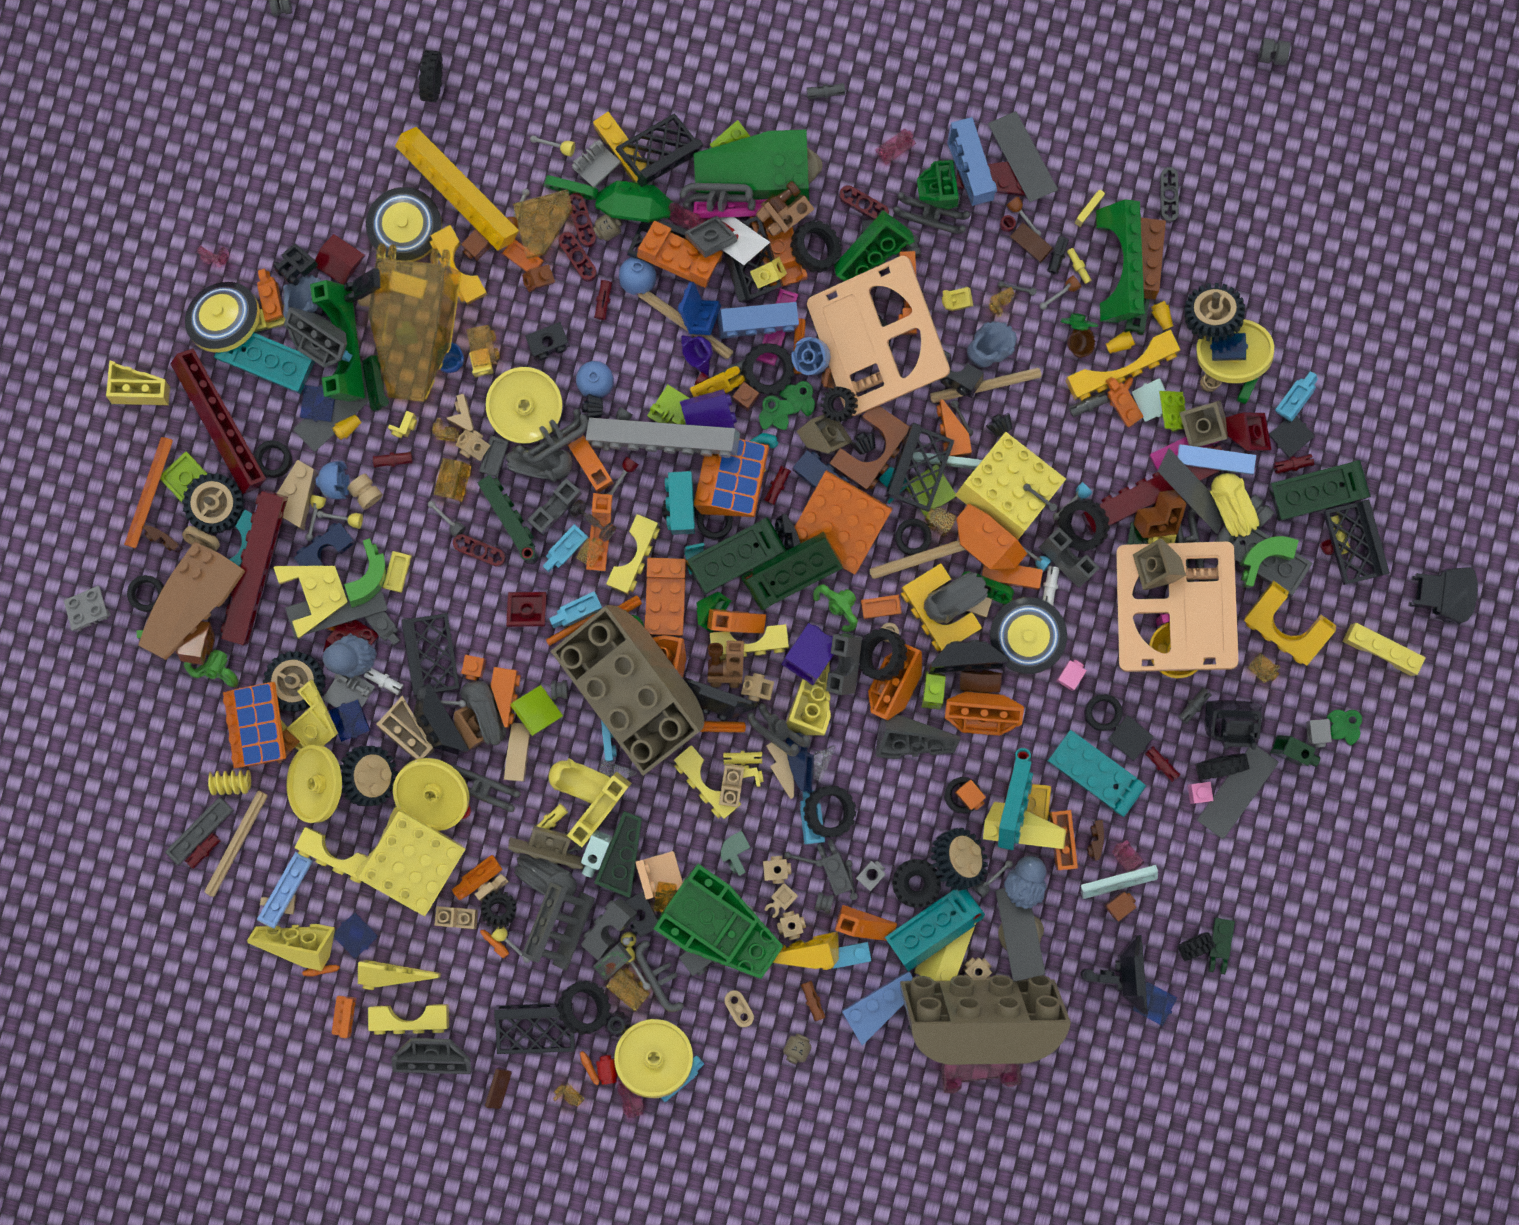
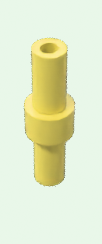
(1079, 265)

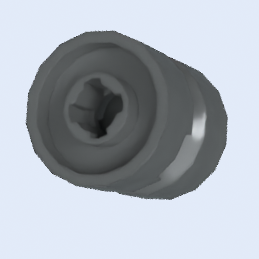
(1274, 51)
(1263, 512)

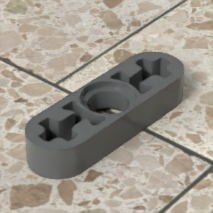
(1164, 181)

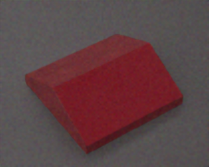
(338, 259)
(526, 609)

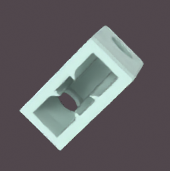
(597, 846)

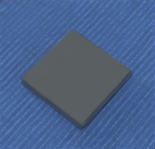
(710, 236)

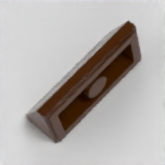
(498, 1088)

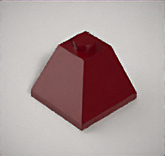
(1249, 431)

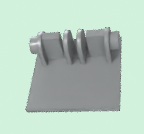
(595, 164)
(86, 609)
(348, 690)

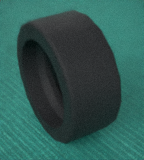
(287, 458)
(913, 522)
(714, 535)
(131, 591)
(1116, 705)
(948, 793)

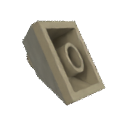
(1205, 424)
(824, 434)
(1158, 565)

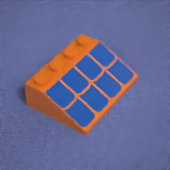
(732, 483)
(254, 725)

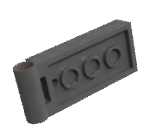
(1284, 572)

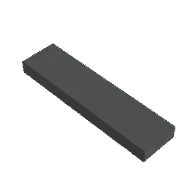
(199, 830)

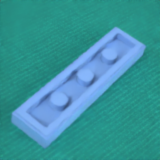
(1217, 459)
(284, 890)

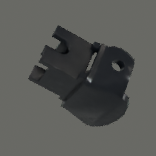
(1448, 595)
(1239, 722)

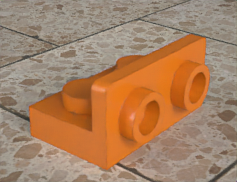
(343, 1016)

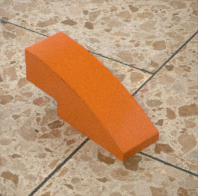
(1018, 577)

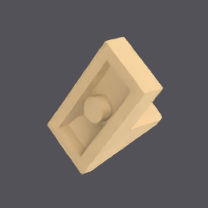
(464, 419)

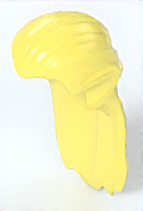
(1234, 504)
(577, 780)

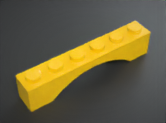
(1087, 381)

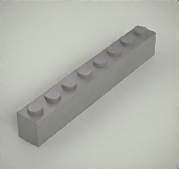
(662, 436)

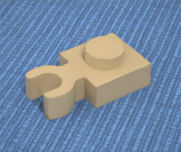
(485, 889)
(782, 898)

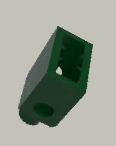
(1295, 751)

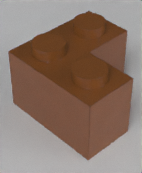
(1163, 518)
(197, 645)

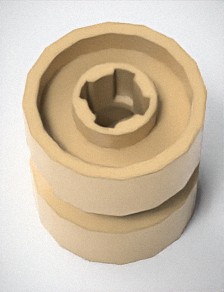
(363, 489)

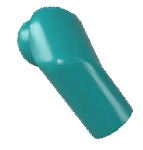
(765, 438)

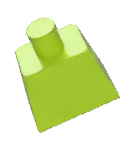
(933, 690)

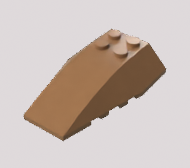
(190, 594)

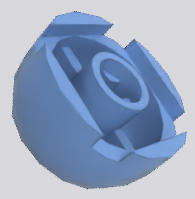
(637, 276)
(811, 356)
(594, 379)
(333, 481)

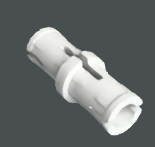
(1051, 584)
(384, 681)

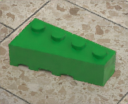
(874, 246)

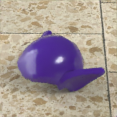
(697, 352)

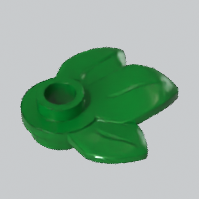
(1078, 322)
(800, 401)
(778, 415)
(1342, 727)

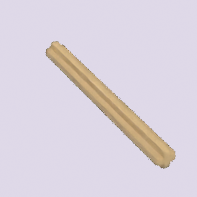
(674, 315)
(990, 384)
(916, 559)
(236, 843)

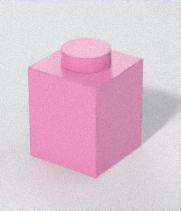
(1071, 674)
(1200, 792)

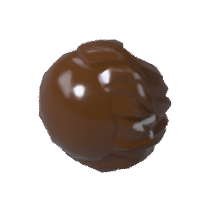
(1081, 342)

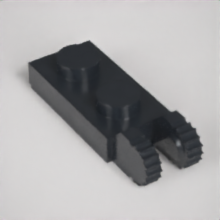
(363, 285)

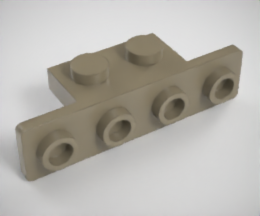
(547, 845)

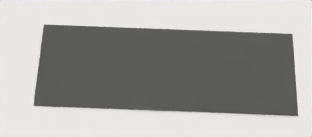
(1022, 156)
(318, 432)
(1191, 489)
(343, 615)
(1237, 793)
(1020, 938)

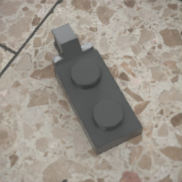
(384, 626)

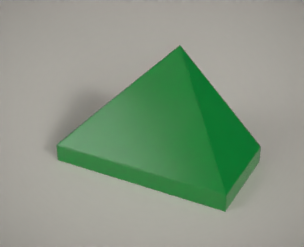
(713, 601)

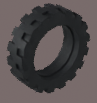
(430, 76)
(802, 255)
(787, 368)
(1097, 514)
(897, 659)
(1222, 766)
(848, 808)
(601, 1003)

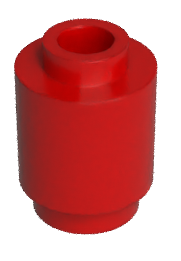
(606, 1069)

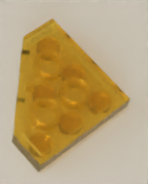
(541, 221)

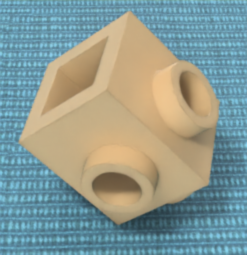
(472, 445)
(757, 687)
(769, 873)
(786, 919)
(973, 964)

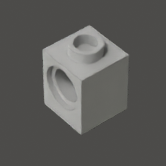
(1318, 732)
(870, 884)

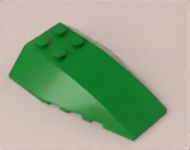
(760, 161)
(717, 925)

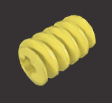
(230, 783)

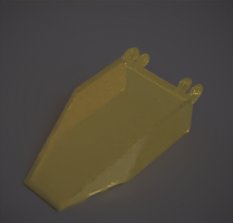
(413, 320)

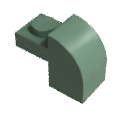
(731, 848)

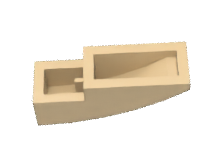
(517, 753)
(782, 769)

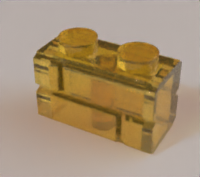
(940, 521)
(628, 988)

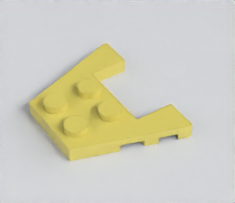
(321, 590)
(315, 724)

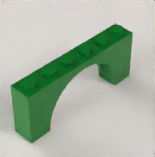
(1128, 297)
(347, 380)

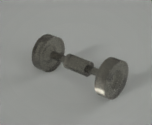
(577, 509)

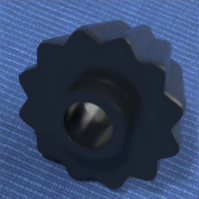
(592, 407)
(1000, 424)
(864, 442)
(611, 1029)

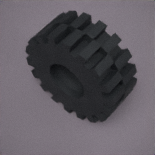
(919, 898)

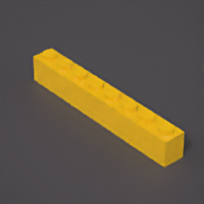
(456, 188)

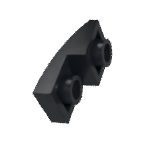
(785, 529)

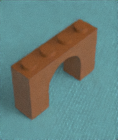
(865, 473)

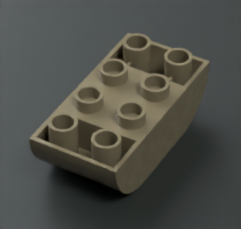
(631, 686)
(985, 1019)

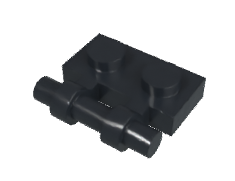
(299, 260)
(1104, 976)

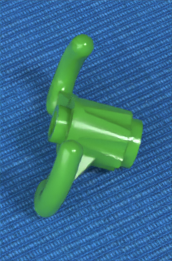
(839, 604)
(214, 668)

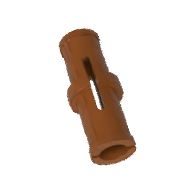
(813, 1001)

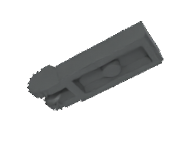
(835, 869)

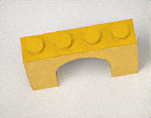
(918, 591)
(1301, 647)

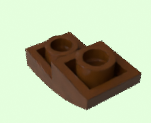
(1031, 242)
(158, 536)
(980, 681)
(1096, 846)

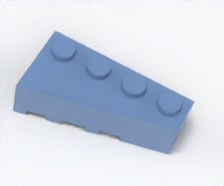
(971, 161)
(757, 320)
(876, 1008)

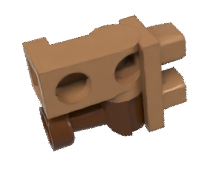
(781, 214)
(729, 669)

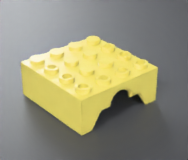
(999, 484)
(410, 862)

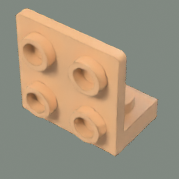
(658, 869)

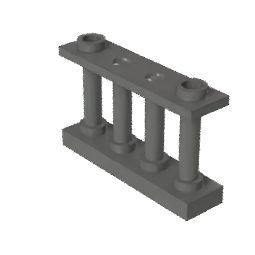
(545, 921)

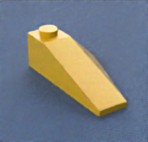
(815, 954)

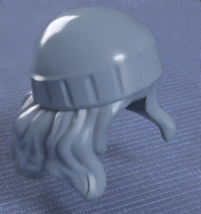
(300, 295)
(991, 344)
(349, 656)
(1026, 882)

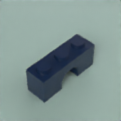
(336, 537)

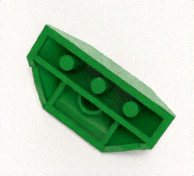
(938, 185)
(632, 202)

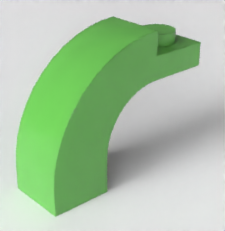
(1275, 546)
(371, 583)

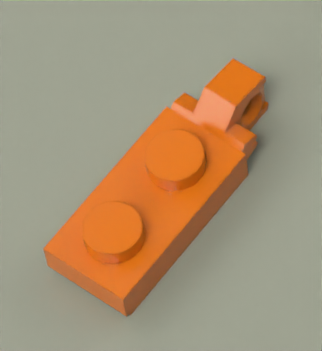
(269, 296)
(1123, 402)
(477, 877)

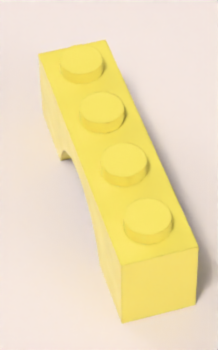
(623, 577)
(773, 639)
(1392, 652)
(690, 764)
(599, 809)
(313, 844)
(384, 1019)

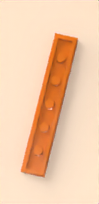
(148, 492)

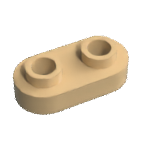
(193, 534)
(739, 1008)

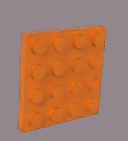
(846, 517)

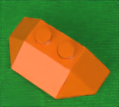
(988, 540)
(892, 696)
(983, 713)

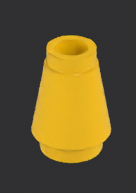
(1162, 314)
(1121, 342)
(345, 427)

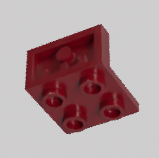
(355, 628)

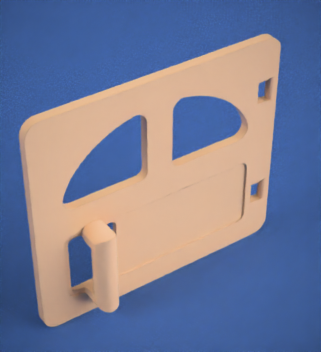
(859, 340)
(1200, 612)

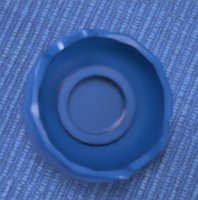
(453, 359)

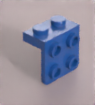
(696, 313)

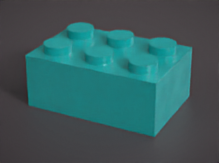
(680, 503)

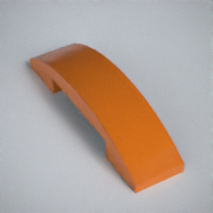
(601, 511)

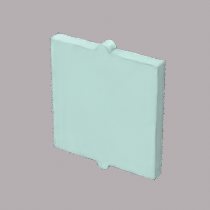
(1148, 399)

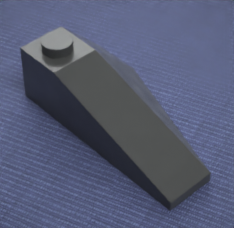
(909, 737)

